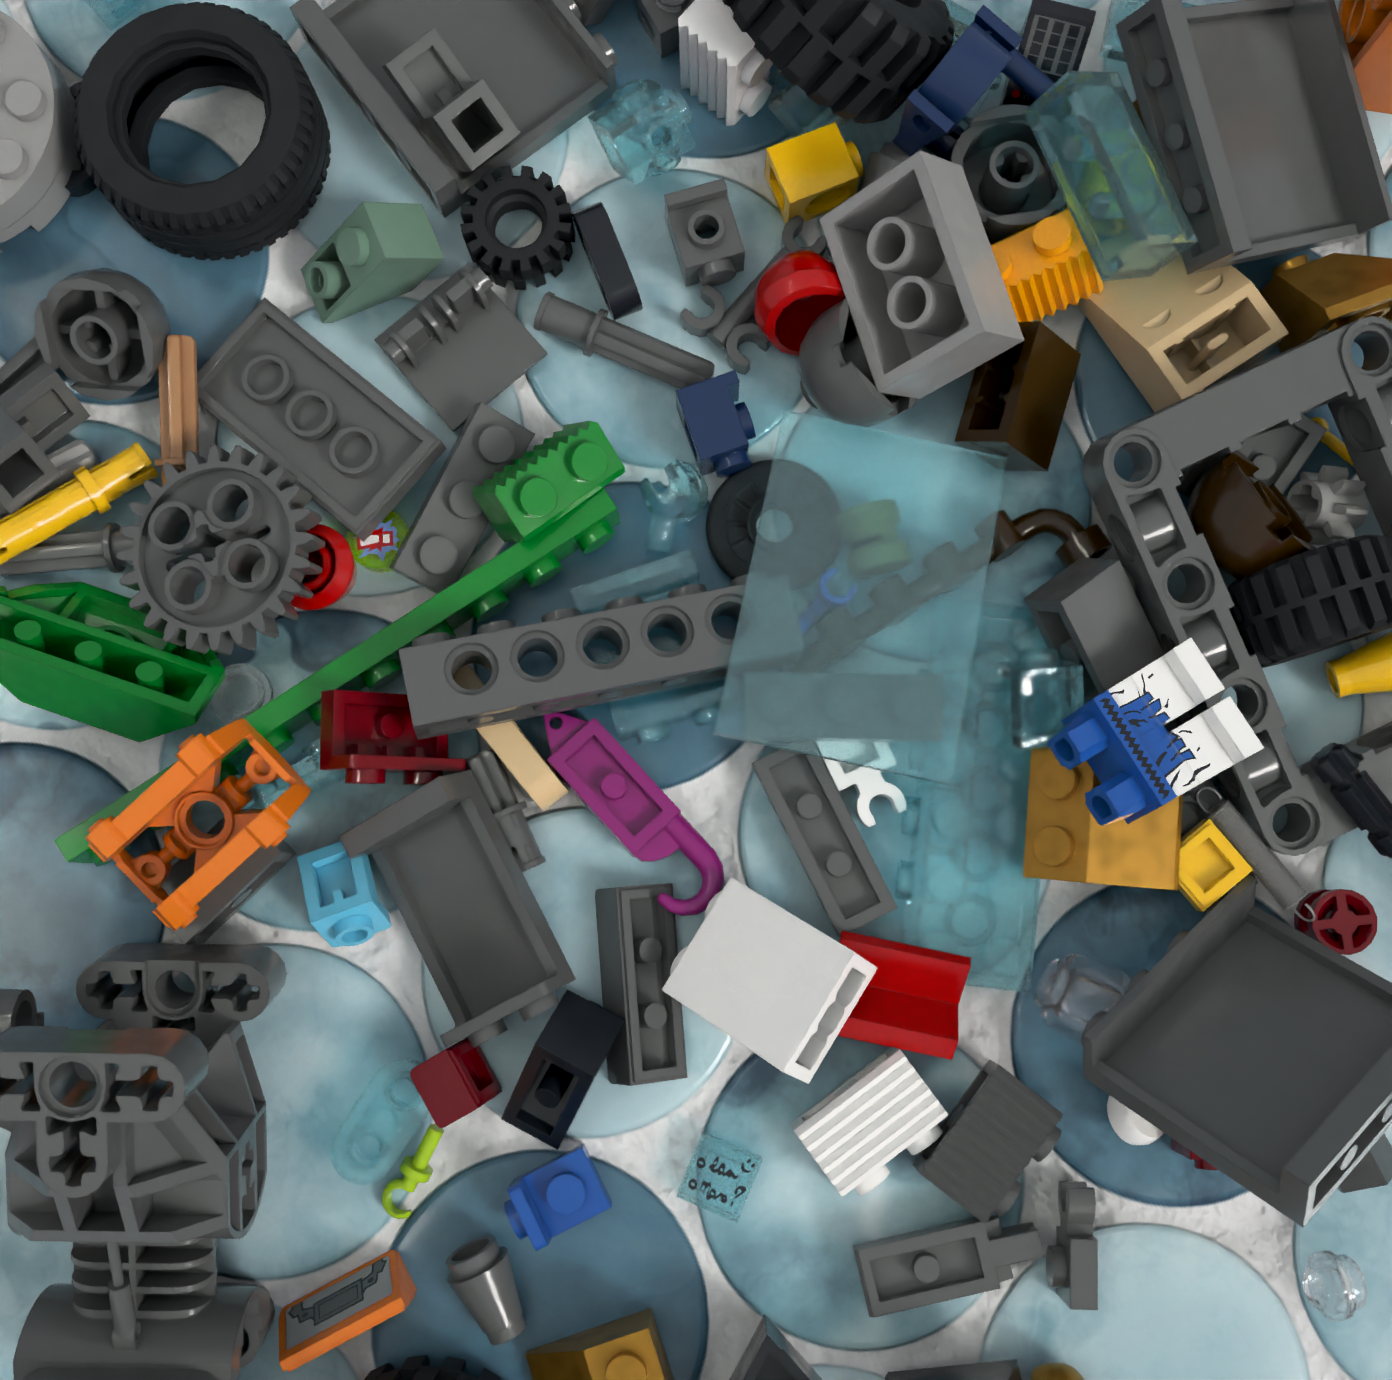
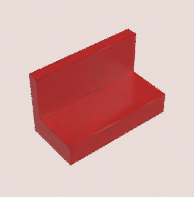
(909, 998)

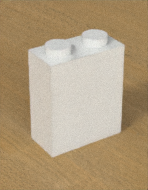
(769, 980)

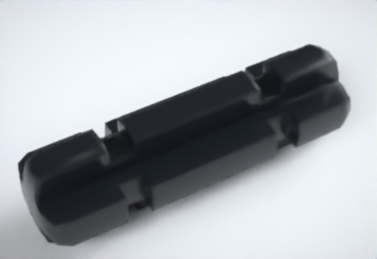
(1356, 794)

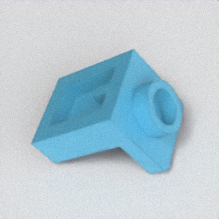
(341, 896)

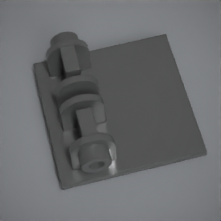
(460, 346)

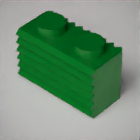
(548, 481)

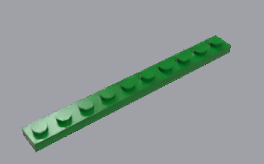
(378, 659)

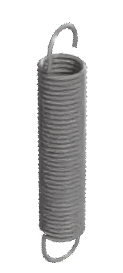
(1257, 854)

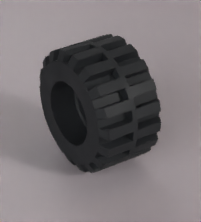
(1315, 600)

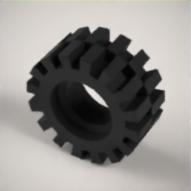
(513, 194)

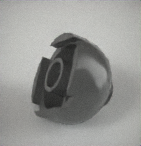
(103, 332)
(838, 374)

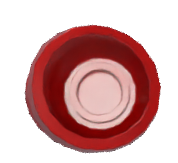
(793, 296)

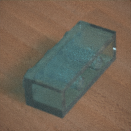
(1110, 175)

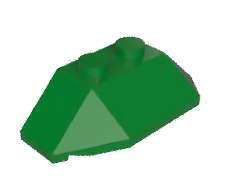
(98, 664)

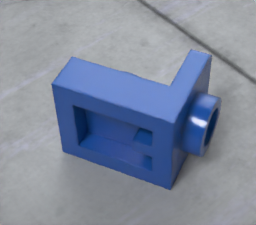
(556, 1197)

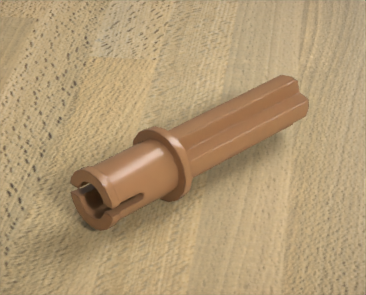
(178, 402)

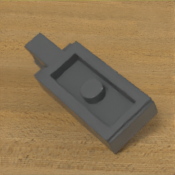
(942, 1263)

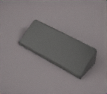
(635, 962)

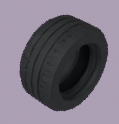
(160, 61)

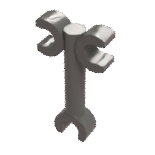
(732, 327)

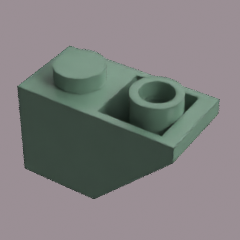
(371, 259)

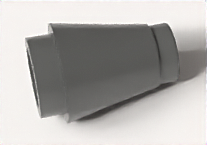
(487, 1288)

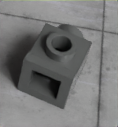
(699, 212)

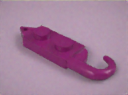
(630, 804)

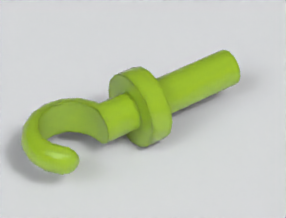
(415, 1171)

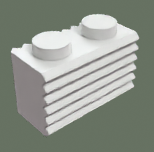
(721, 62)
(871, 1123)

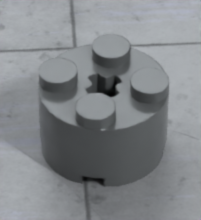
(1006, 172)

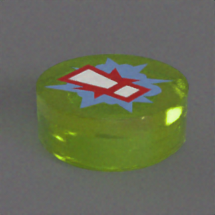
(382, 544)

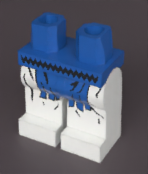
(1132, 750)

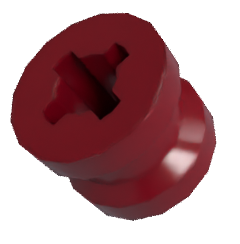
(1351, 920)

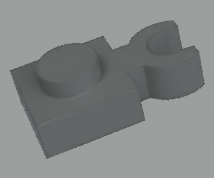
(1074, 1258)

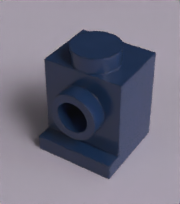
(716, 426)

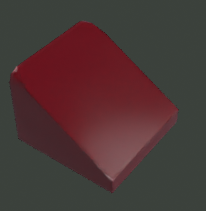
(455, 1082)

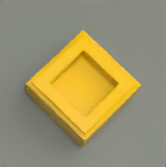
(1208, 865)

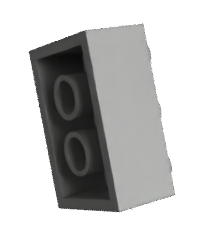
(920, 277)

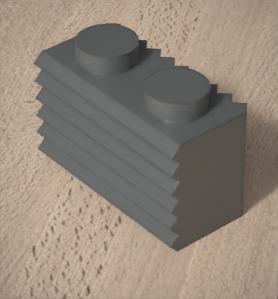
(990, 1142)

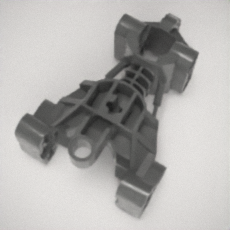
(142, 1157)

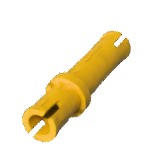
(74, 500)

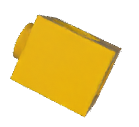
(812, 172)

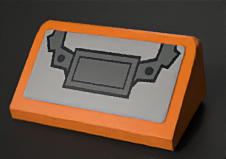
(343, 1309)

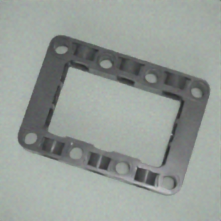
(1157, 536)

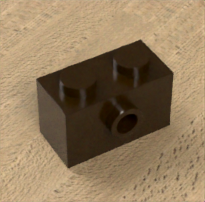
(1020, 400)

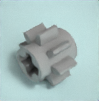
(1329, 503)

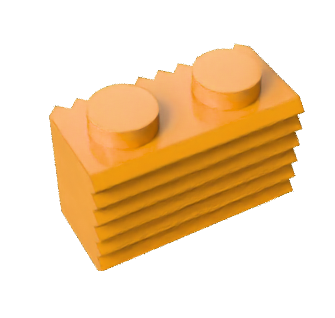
(1046, 267)

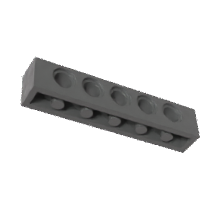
(443, 707)

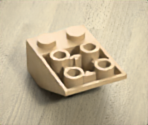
(1183, 329)

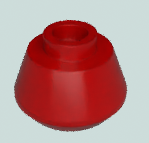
(337, 574)

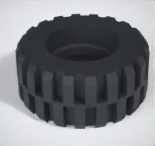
(850, 53)

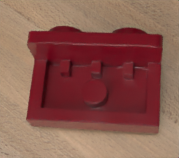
(375, 736)

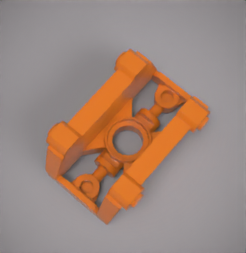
(171, 803)

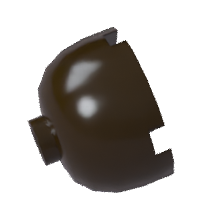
(1245, 519)

